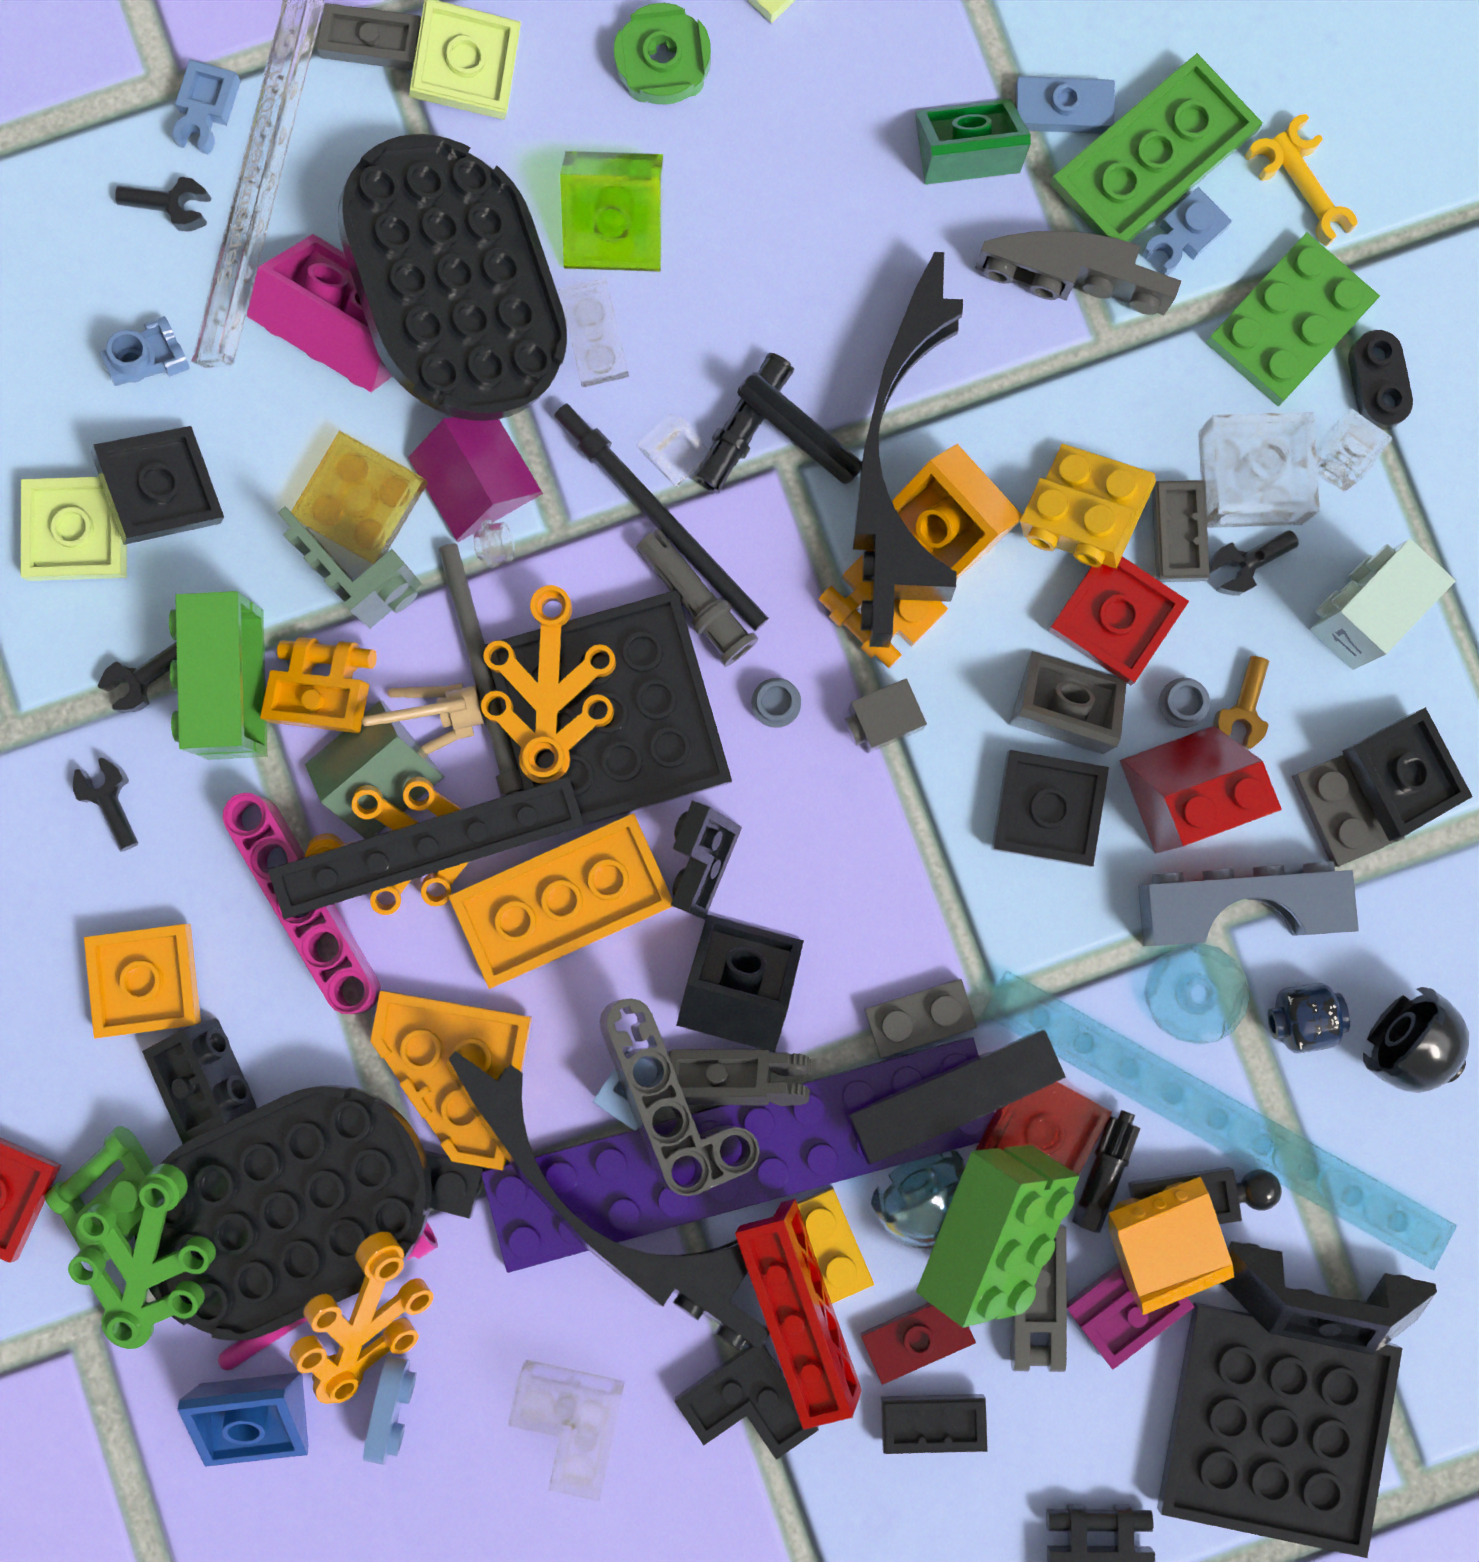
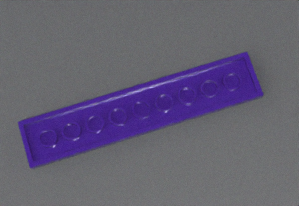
(800, 1148)

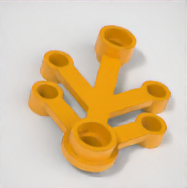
(548, 694)
(394, 819)
(339, 1375)

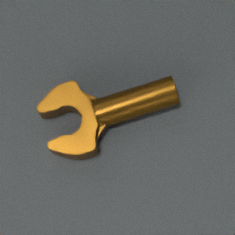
(1246, 705)

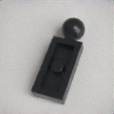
(1257, 1190)

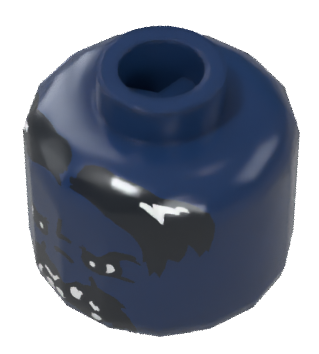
(1309, 1018)

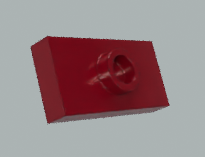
(914, 1341)

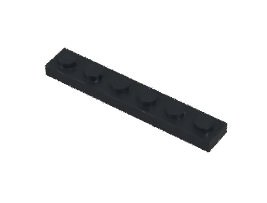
(425, 847)

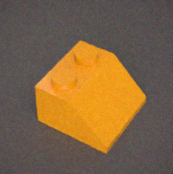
(955, 510)

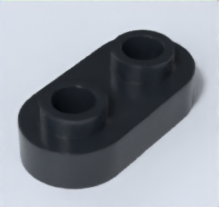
(1377, 377)

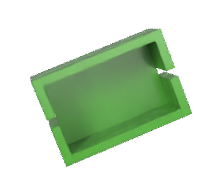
(218, 675)
(997, 1234)

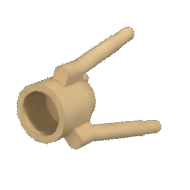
(456, 707)

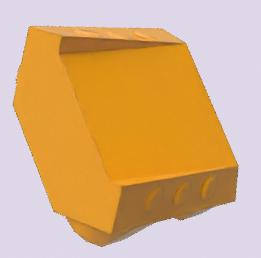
(1169, 1244)

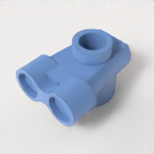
(152, 349)

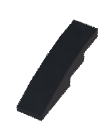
(956, 1096)

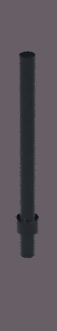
(596, 448)

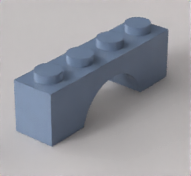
(1308, 902)

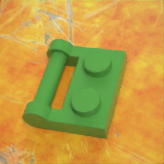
(119, 1194)

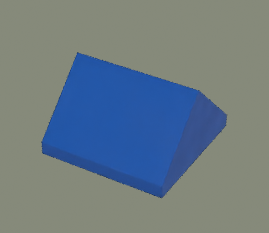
(247, 1419)

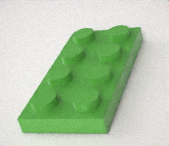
(1156, 152)

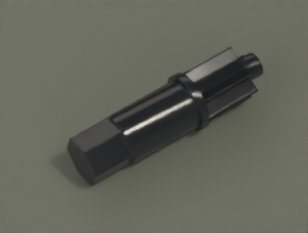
(1106, 1171)

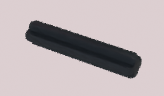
(799, 427)

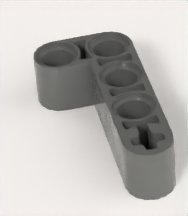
(666, 1091)

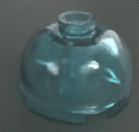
(919, 1199)

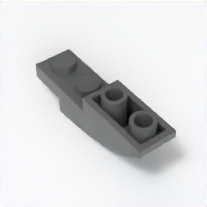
(1059, 259)

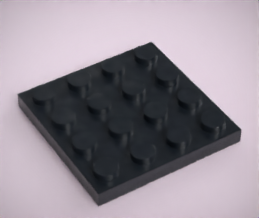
(662, 723)
(1278, 1434)

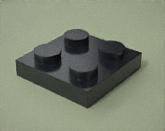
(157, 484)
(1407, 774)
(1050, 808)

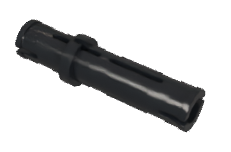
(734, 438)

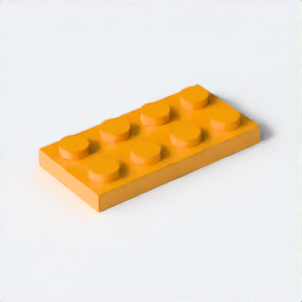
(561, 901)

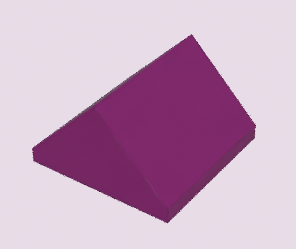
(473, 473)

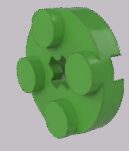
(669, 81)

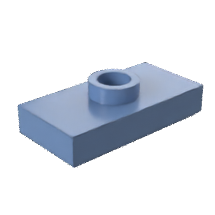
(1065, 104)

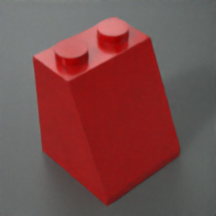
(1198, 788)

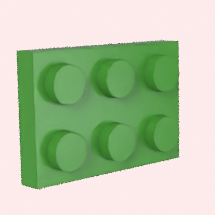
(1292, 319)

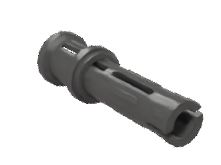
(709, 614)

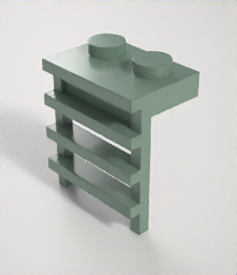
(370, 597)

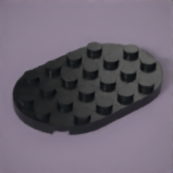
(451, 277)
(290, 1203)

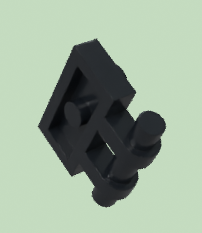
(1079, 1521)

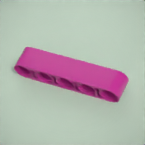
(304, 931)

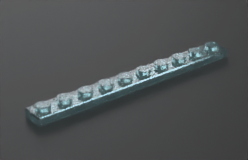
(1222, 1121)

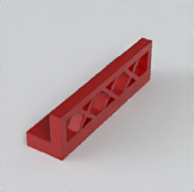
(800, 1316)

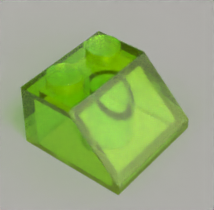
(612, 210)

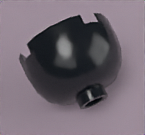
(1418, 1043)

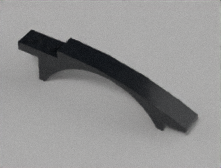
(898, 562)
(700, 1279)

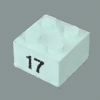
(1380, 603)

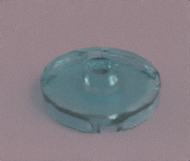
(1170, 997)

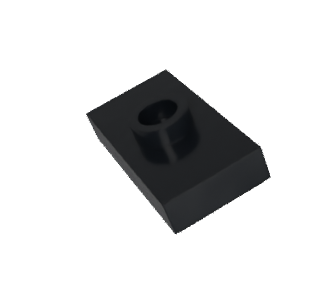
(934, 1424)

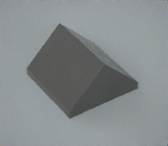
(1070, 704)

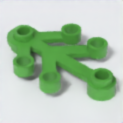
(140, 1266)

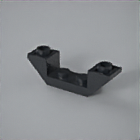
(1321, 1318)

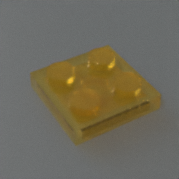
(358, 498)

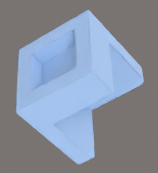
(612, 1096)

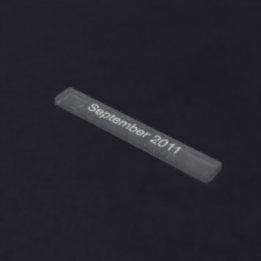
(257, 183)

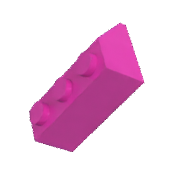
(314, 305)

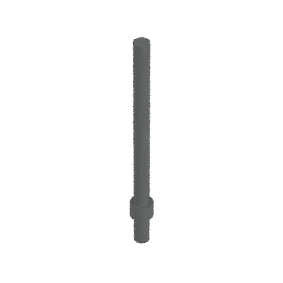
(509, 779)

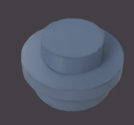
(776, 702)
(1184, 702)

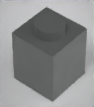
(885, 716)

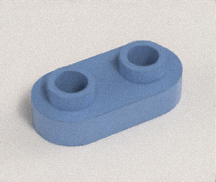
(384, 1432)

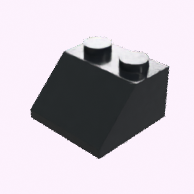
(740, 983)

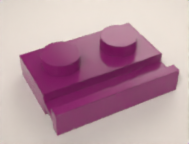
(1114, 1320)

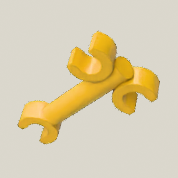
(1289, 150)

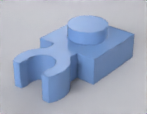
(205, 98)
(1188, 229)

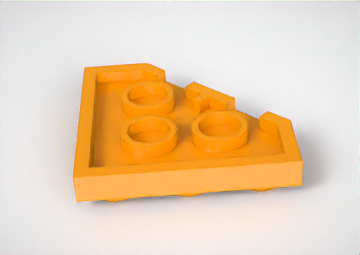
(417, 1040)

